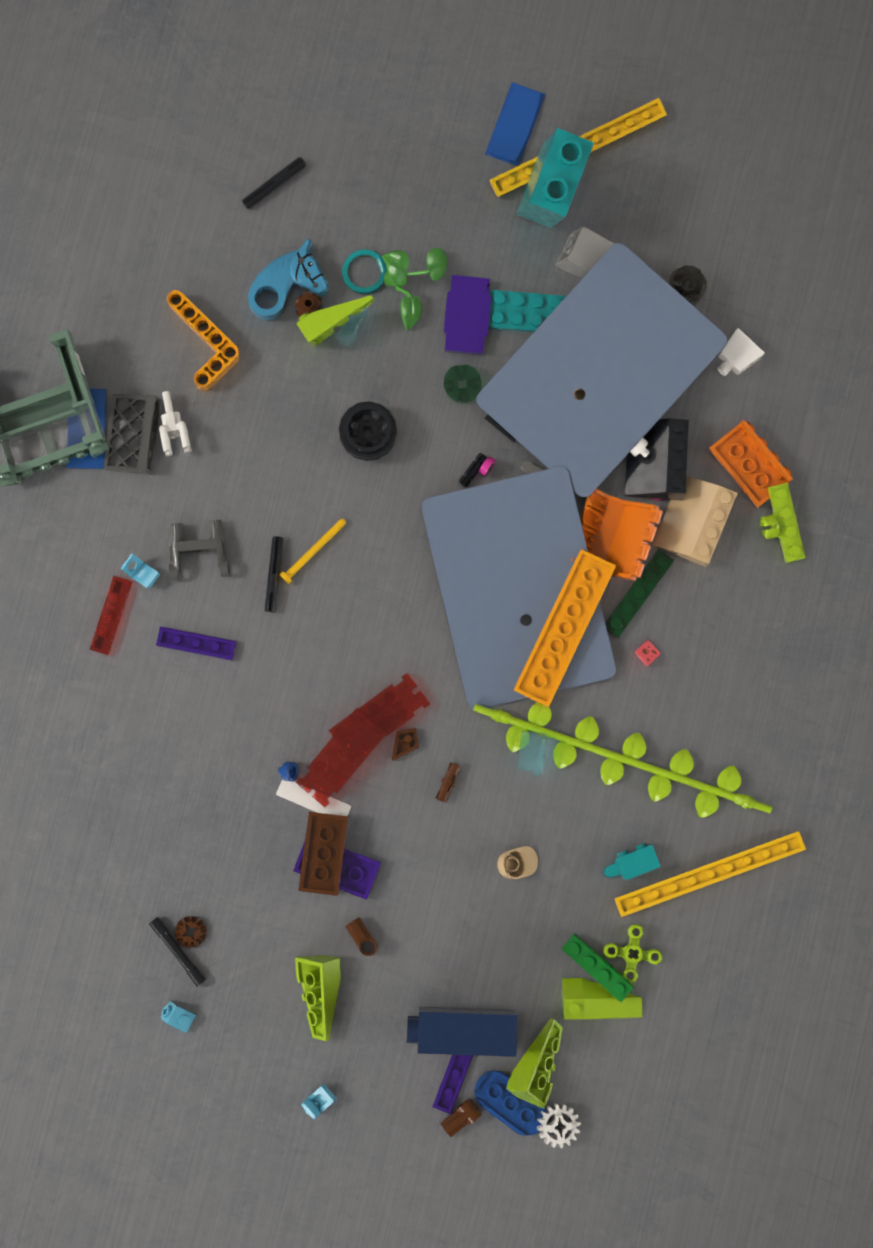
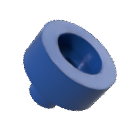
(289, 771)

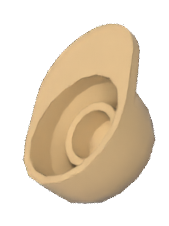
(517, 862)

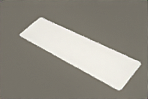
(294, 793)

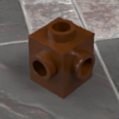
(303, 300)

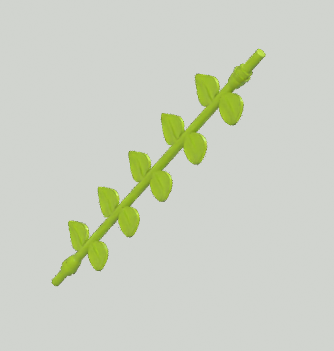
(633, 749)

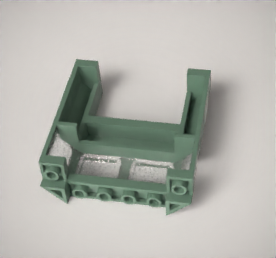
(52, 423)

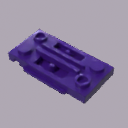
(467, 314)

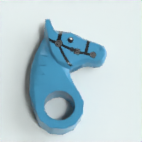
(280, 275)

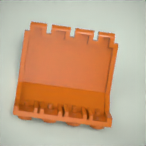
(619, 532)

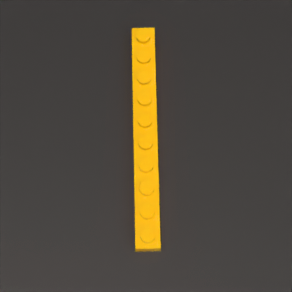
(600, 136)
(709, 874)

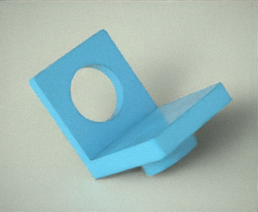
(141, 572)

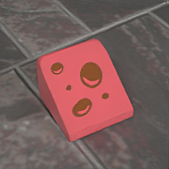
(647, 653)

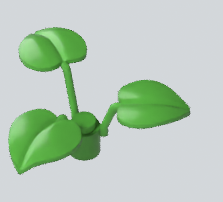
(396, 276)

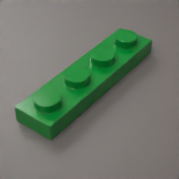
(598, 967)

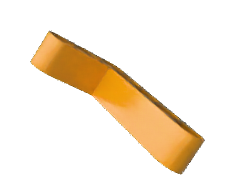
(207, 336)

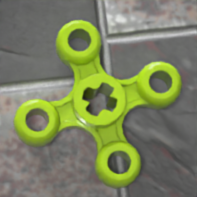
(633, 944)

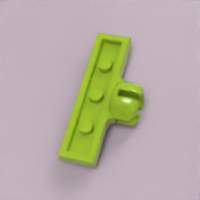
(783, 523)

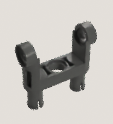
(181, 546)

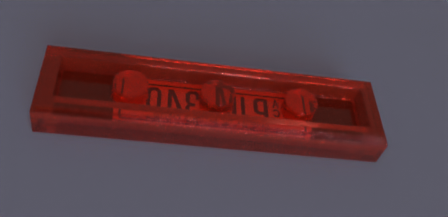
(111, 615)

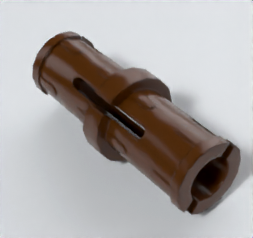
(448, 782)

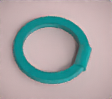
(382, 266)

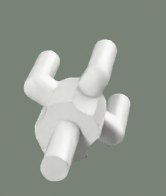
(172, 427)

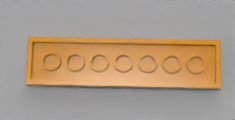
(564, 628)

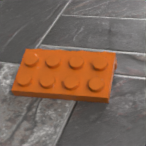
(750, 462)

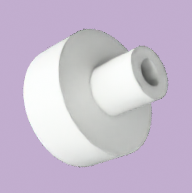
(640, 448)

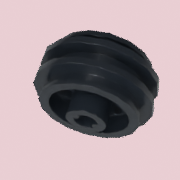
(356, 414)

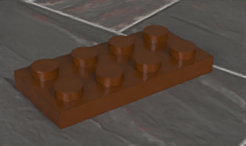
(323, 853)

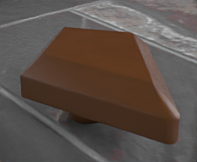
(405, 742)

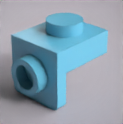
(177, 1016)
(318, 1101)

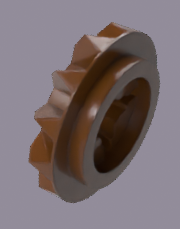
(199, 934)

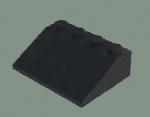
(665, 467)

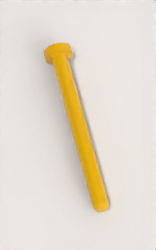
(312, 551)

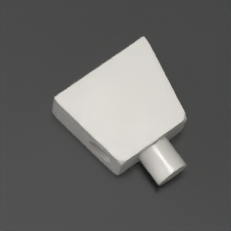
(739, 354)

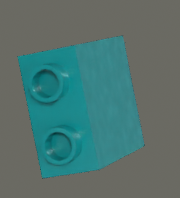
(555, 178)

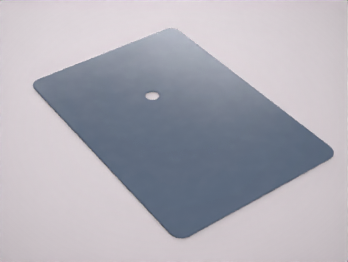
(620, 341)
(505, 556)

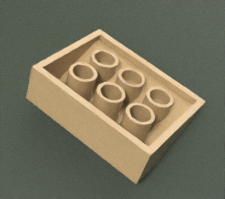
(696, 522)

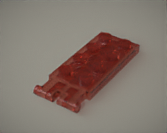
(392, 706)
(342, 756)

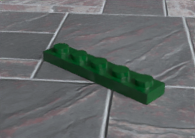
(638, 593)

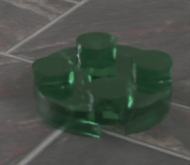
(451, 384)

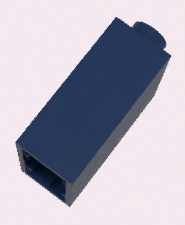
(464, 1031)

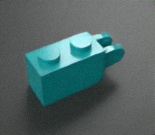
(634, 863)

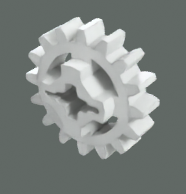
(549, 1126)

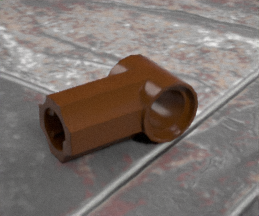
(361, 935)
(464, 1114)

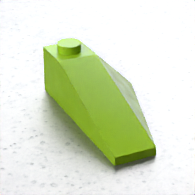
(321, 323)
(320, 984)
(592, 1001)
(533, 1072)

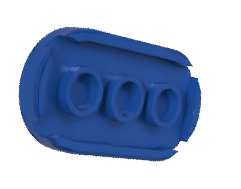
(506, 1107)

